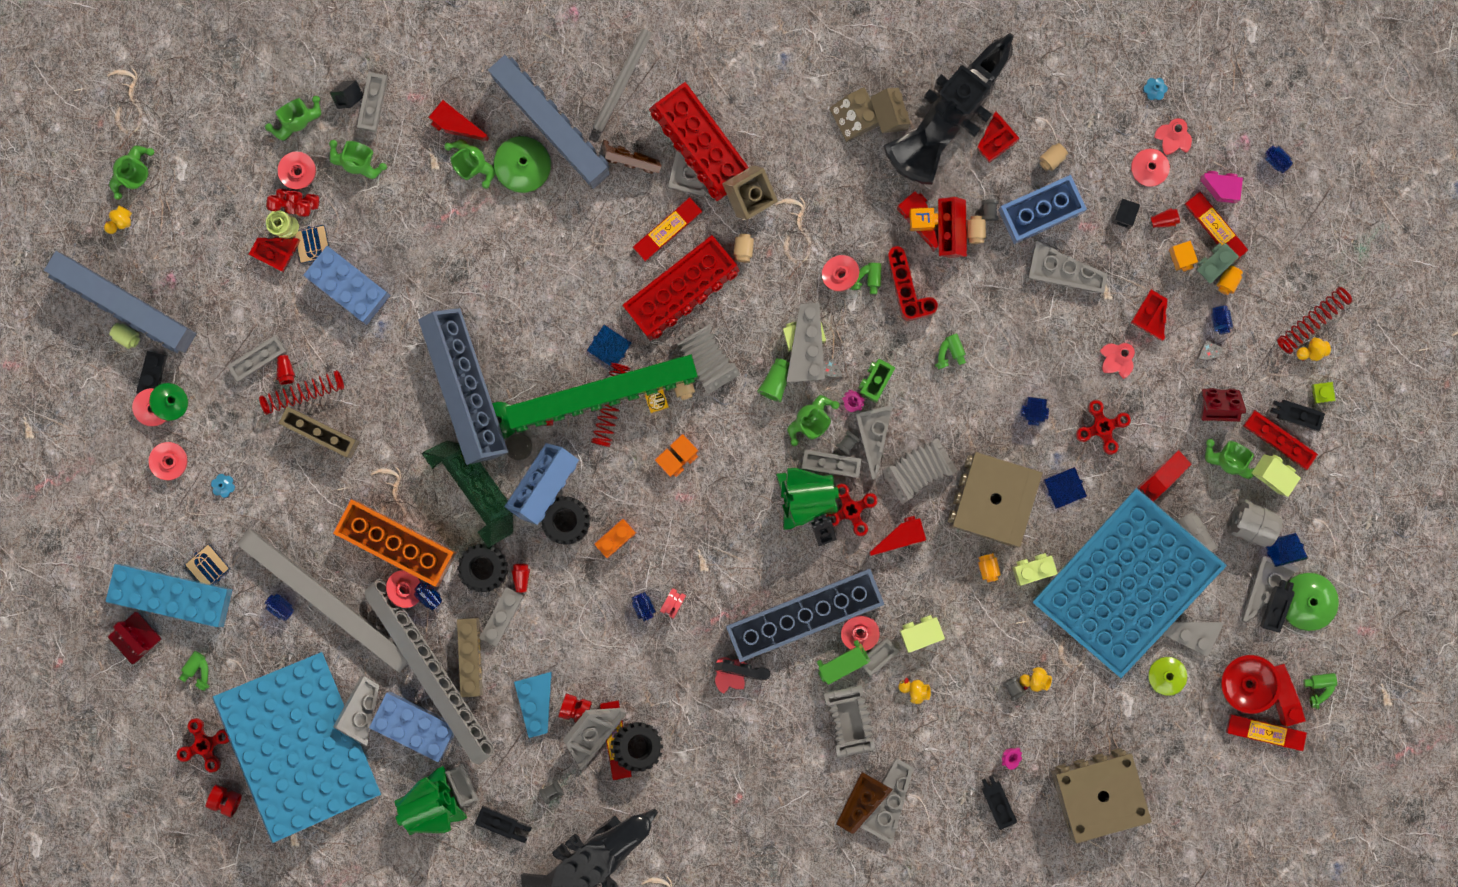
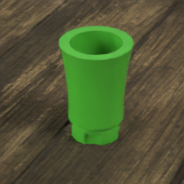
(775, 381)

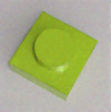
(1323, 392)

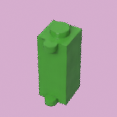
(843, 664)

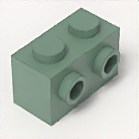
(1217, 263)

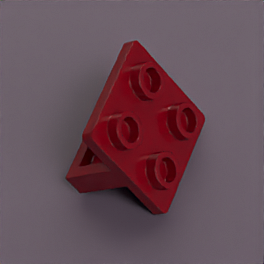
(1222, 405)
(134, 637)

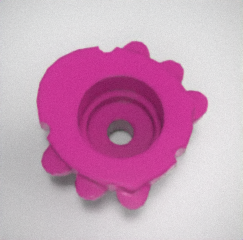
(851, 403)
(1011, 758)

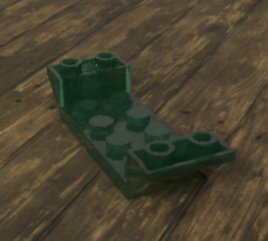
(477, 487)

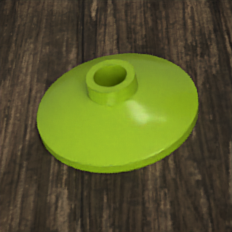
(1158, 673)

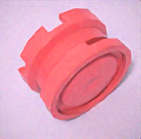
(673, 603)

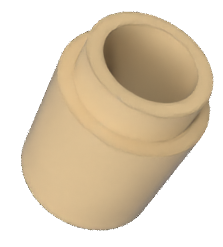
(1053, 157)
(976, 230)
(743, 248)
(684, 392)

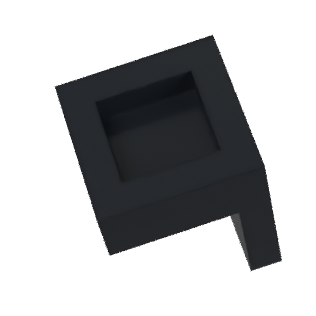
(346, 94)
(1125, 213)

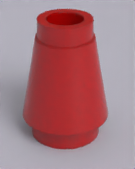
(1166, 219)
(285, 372)
(520, 577)

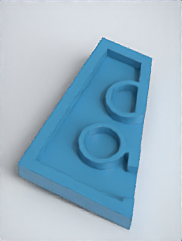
(534, 702)

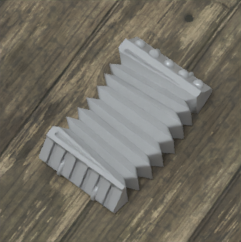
(710, 363)
(918, 469)
(851, 721)

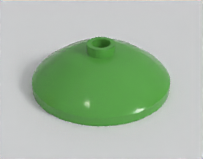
(518, 176)
(1301, 612)

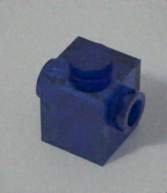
(1034, 411)

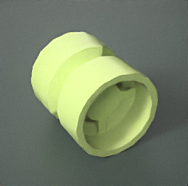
(282, 224)

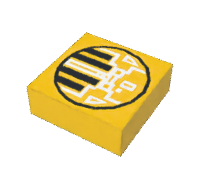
(657, 402)

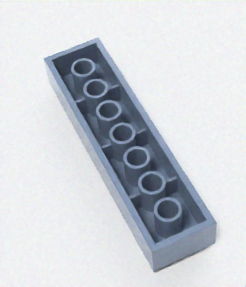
(549, 122)
(119, 302)
(463, 386)
(805, 615)

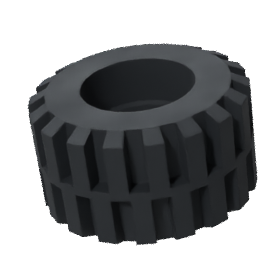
(581, 527)
(466, 573)
(652, 751)

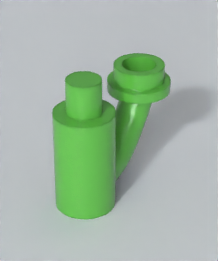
(874, 277)
(956, 349)
(190, 668)
(1326, 681)

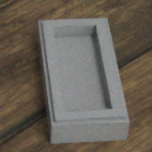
(880, 656)
(462, 785)

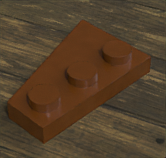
(631, 161)
(862, 802)

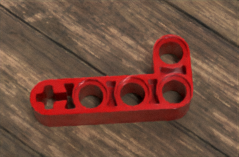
(907, 283)

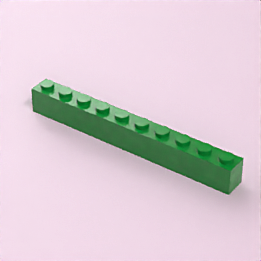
(602, 392)

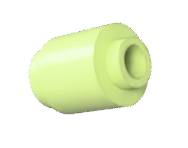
(124, 335)

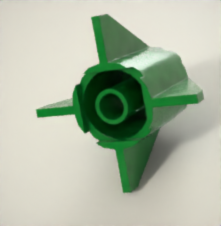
(806, 496)
(428, 806)

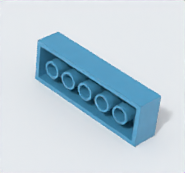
(169, 595)

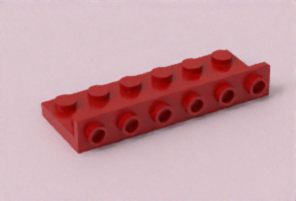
(698, 139)
(681, 288)

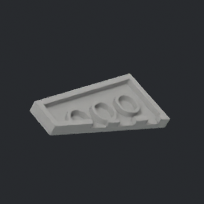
(1058, 269)

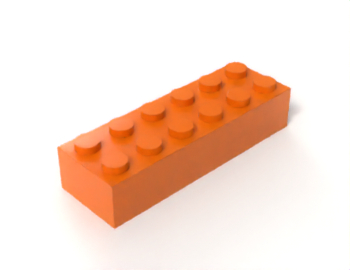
(394, 543)

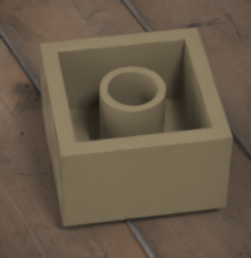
(750, 192)

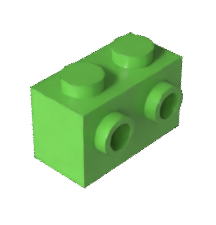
(879, 376)

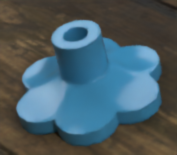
(1153, 92)
(227, 485)

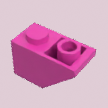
(1223, 187)

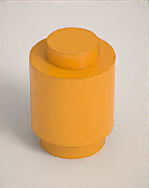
(1229, 280)
(989, 567)

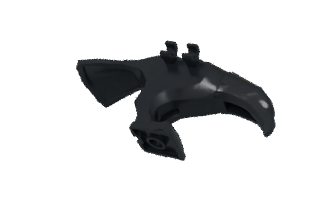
(960, 98)
(597, 857)

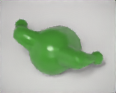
(294, 117)
(355, 159)
(470, 162)
(129, 170)
(812, 419)
(1233, 458)

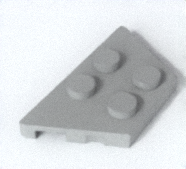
(591, 733)

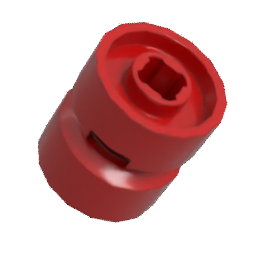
(573, 707)
(217, 797)

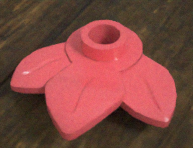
(1173, 140)
(1116, 361)
(724, 680)

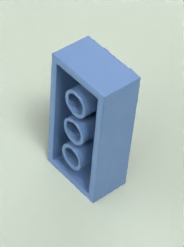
(1042, 209)
(346, 285)
(542, 483)
(413, 726)

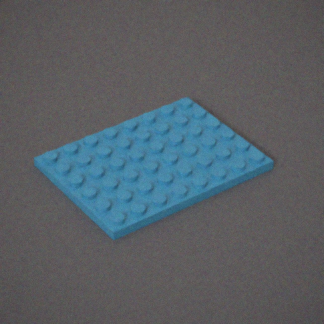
(1129, 583)
(290, 751)

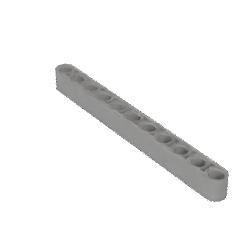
(322, 599)
(430, 674)

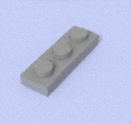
(372, 101)
(257, 358)
(831, 463)
(501, 616)

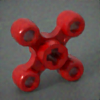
(292, 202)
(1110, 424)
(858, 506)
(197, 748)

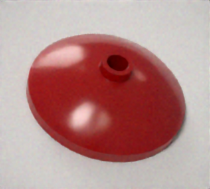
(1265, 682)

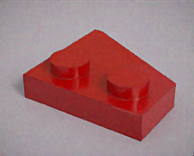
(997, 138)
(274, 251)
(1152, 315)

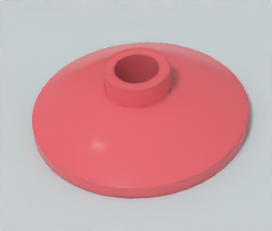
(290, 164)
(1145, 175)
(835, 267)
(141, 411)
(159, 457)
(405, 581)
(867, 638)

